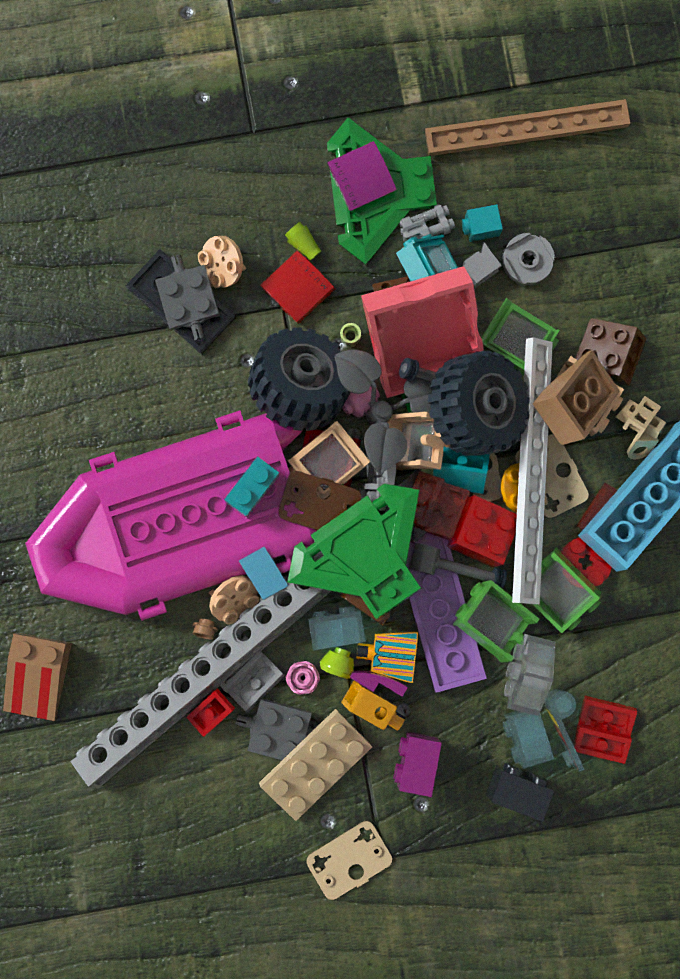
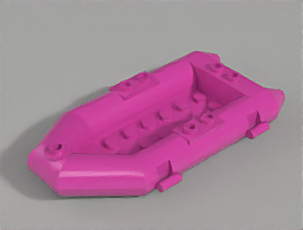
(163, 521)

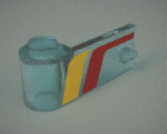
(561, 705)

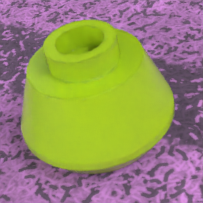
(338, 663)

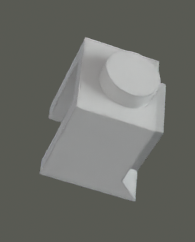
(481, 266)

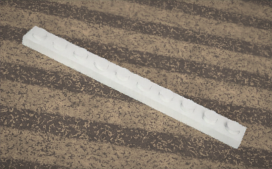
(532, 478)

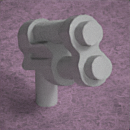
(417, 227)

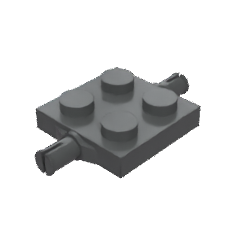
(187, 297)
(276, 728)

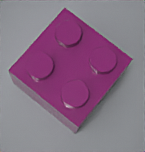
(418, 763)

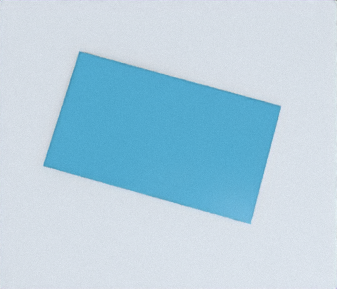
(263, 573)

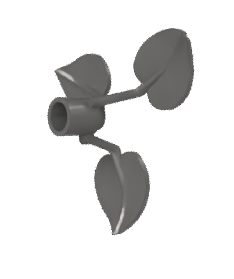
(383, 444)

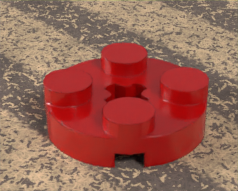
(597, 571)

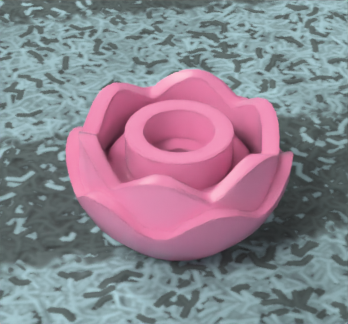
(302, 686)

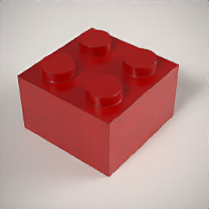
(485, 532)

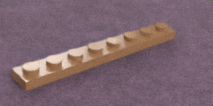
(527, 127)

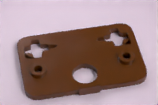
(315, 511)

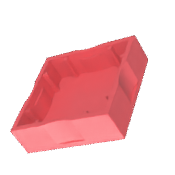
(424, 322)

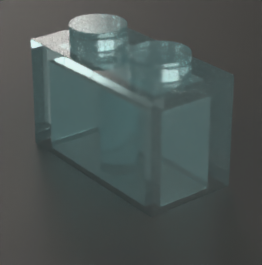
(336, 629)
(528, 737)

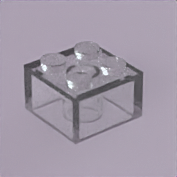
(530, 674)

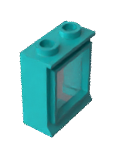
(425, 257)

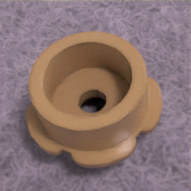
(205, 629)

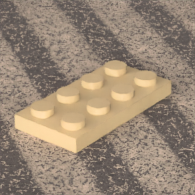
(315, 765)

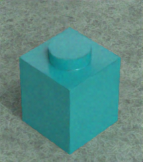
(482, 223)

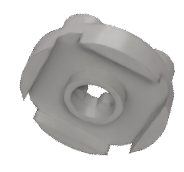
(531, 245)

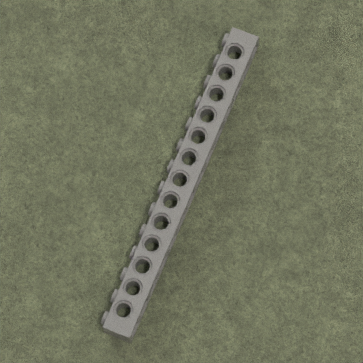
(87, 760)

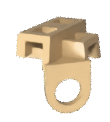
(647, 429)

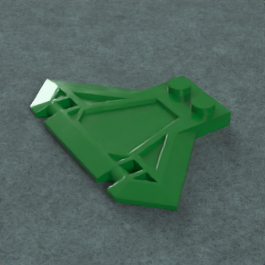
(381, 216)
(364, 551)

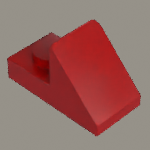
(210, 712)

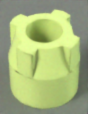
(350, 327)

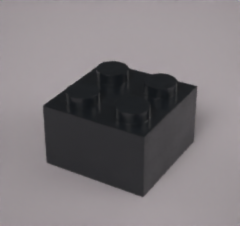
(520, 793)

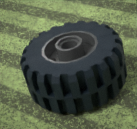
(297, 379)
(479, 403)

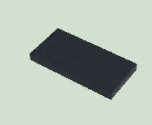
(145, 289)

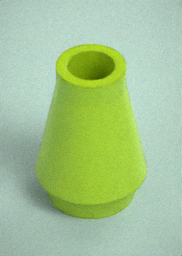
(303, 241)

